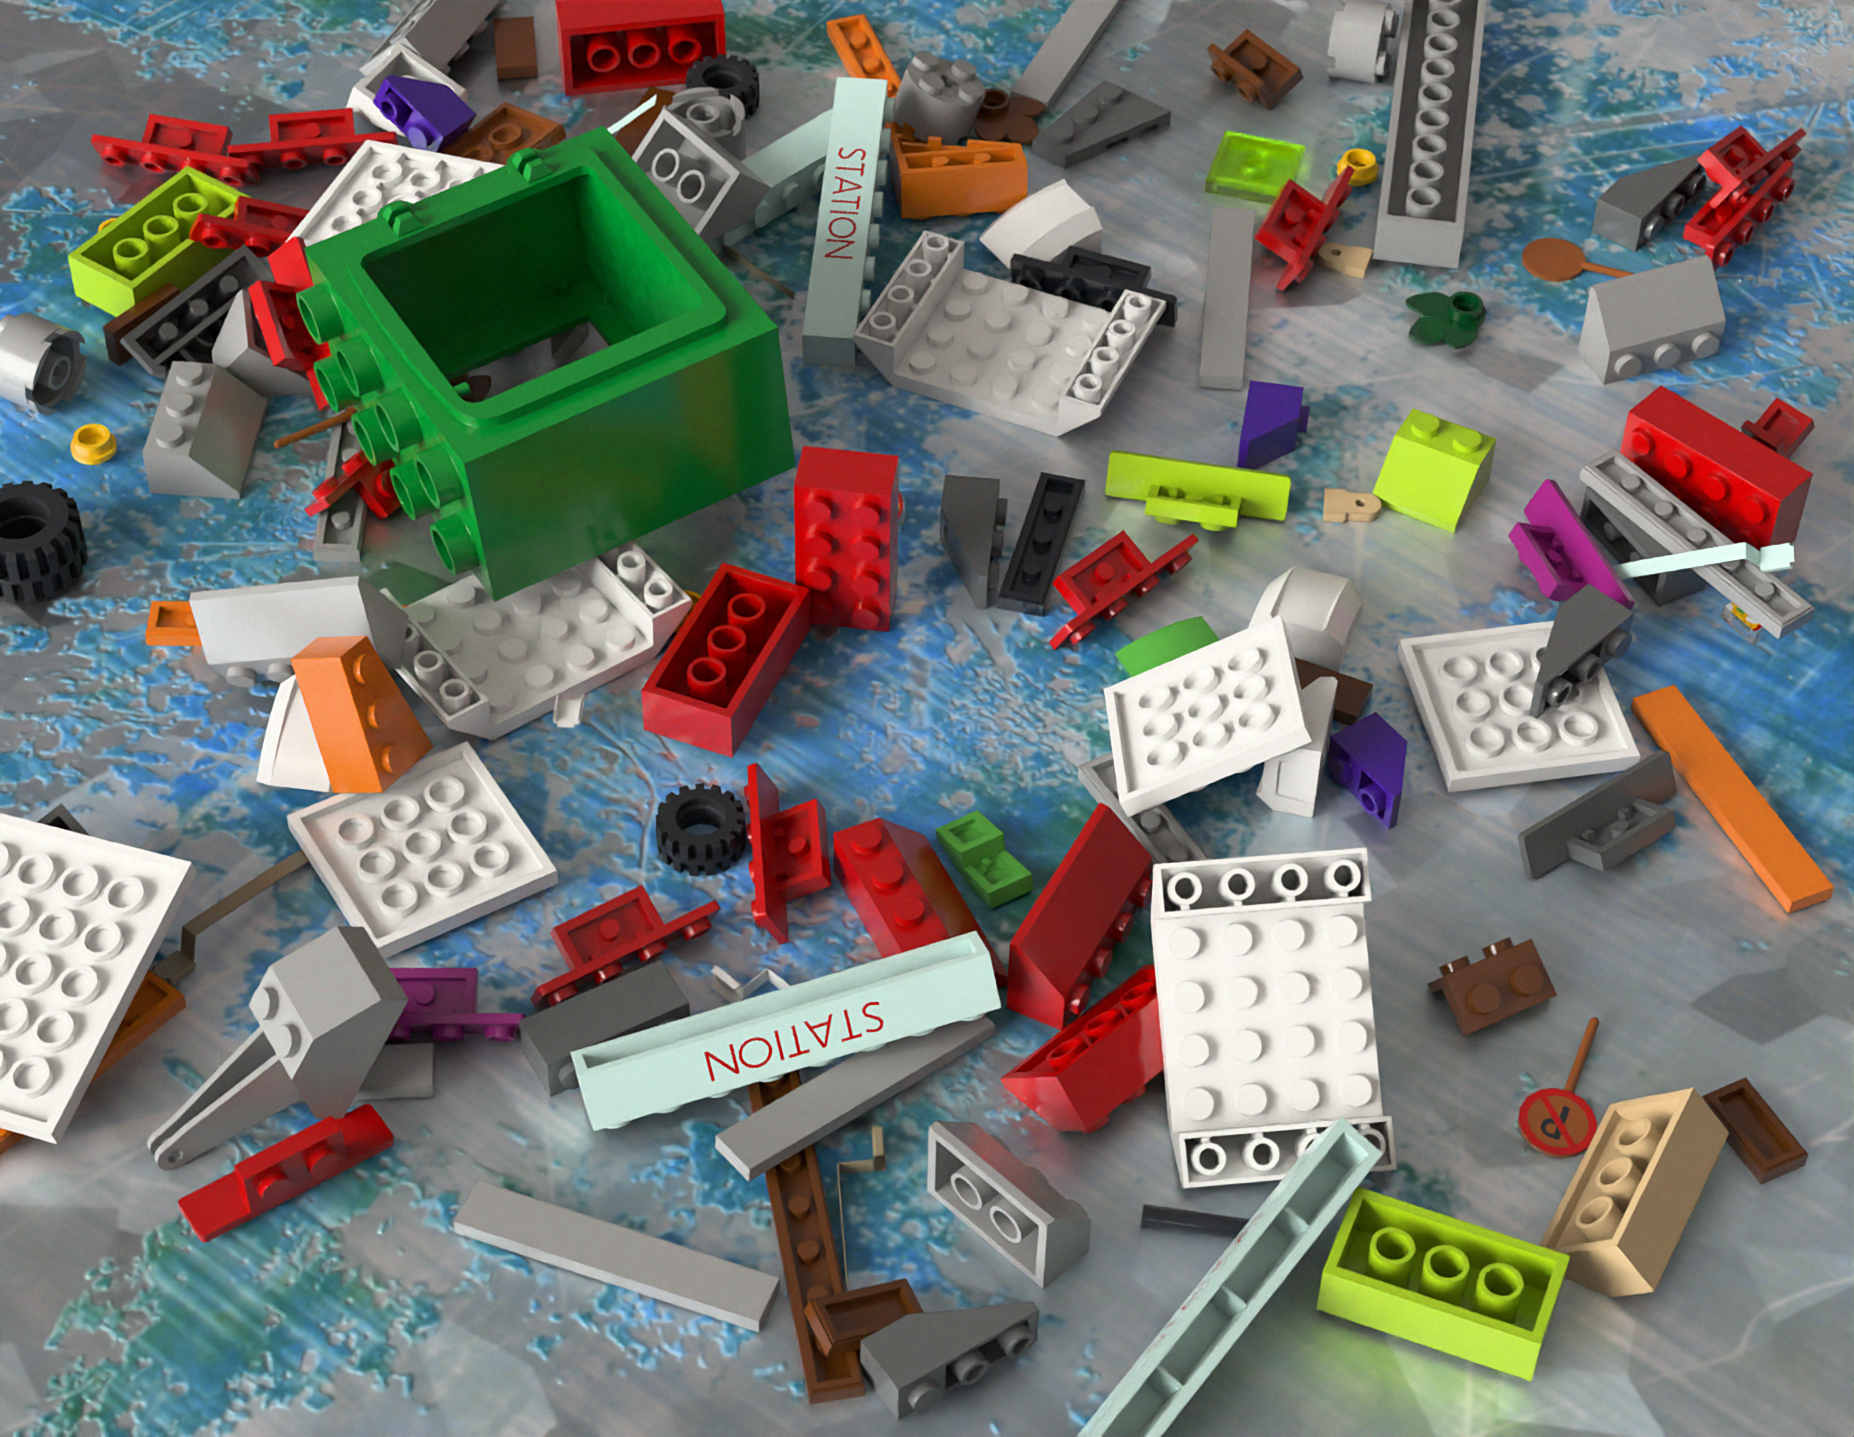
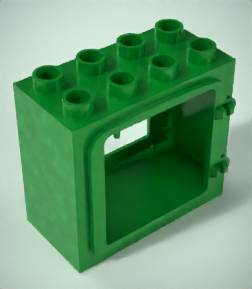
(585, 454)

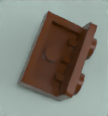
(1255, 69)
(1494, 987)

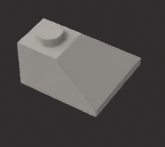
(245, 355)

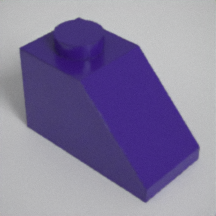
(1271, 423)

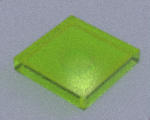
(1253, 167)

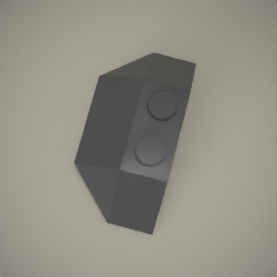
(192, 320)

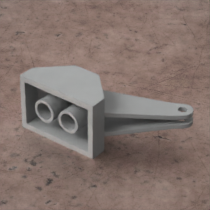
(317, 1038)

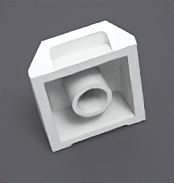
(399, 63)
(1045, 226)
(1317, 612)
(290, 747)
(1293, 779)

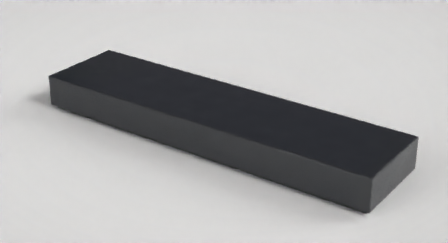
(1041, 544)

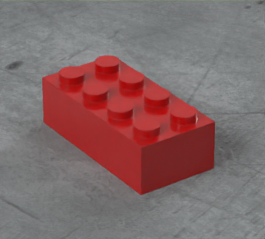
(635, 42)
(1717, 470)
(847, 536)
(726, 659)

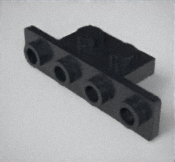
(1090, 280)

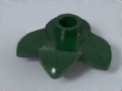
(1446, 318)

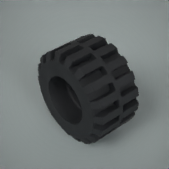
(38, 541)

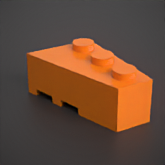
(956, 179)
(357, 714)

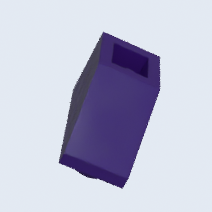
(424, 111)
(1370, 765)

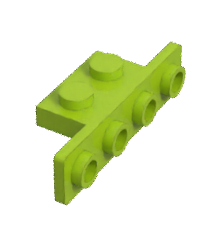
(1197, 490)

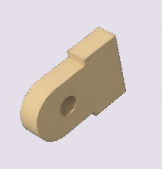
(1350, 260)
(1350, 506)

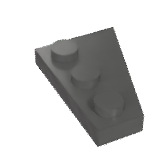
(1096, 121)

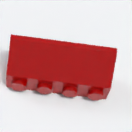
(902, 890)
(1078, 921)
(1095, 1059)

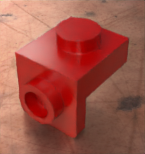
(1780, 428)

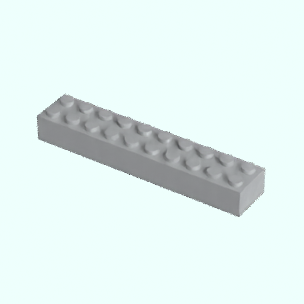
(1430, 133)

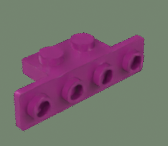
(1563, 550)
(447, 1007)

